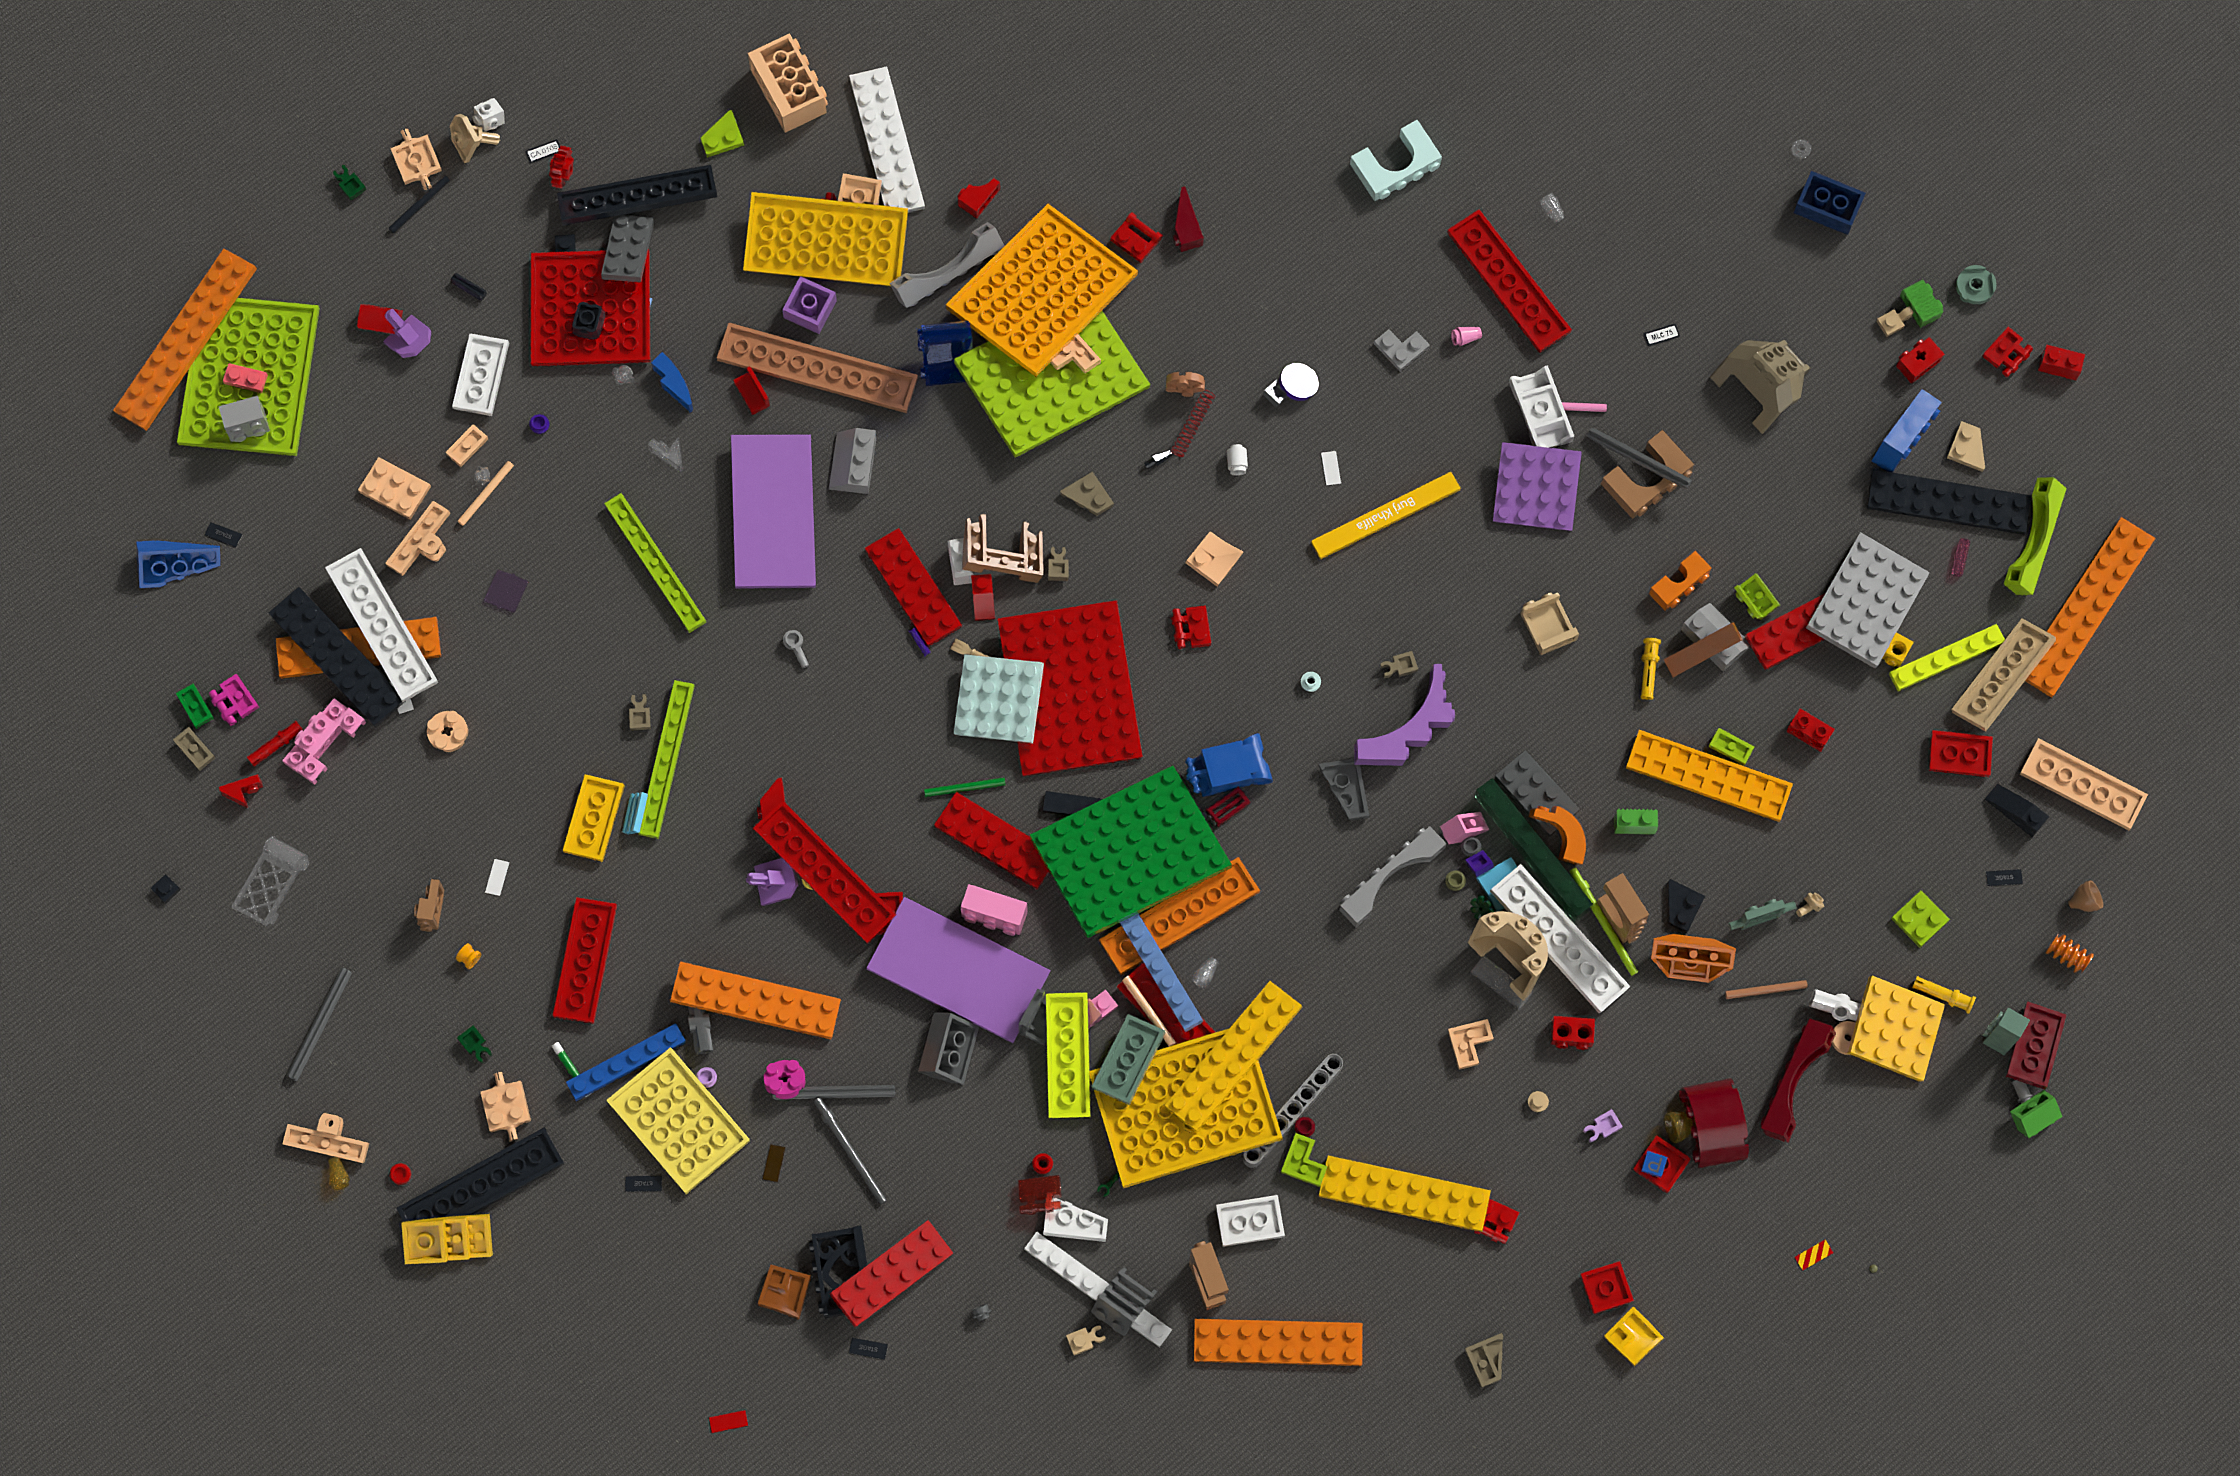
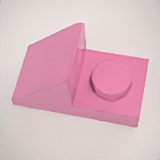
(1100, 1008)

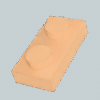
(466, 445)

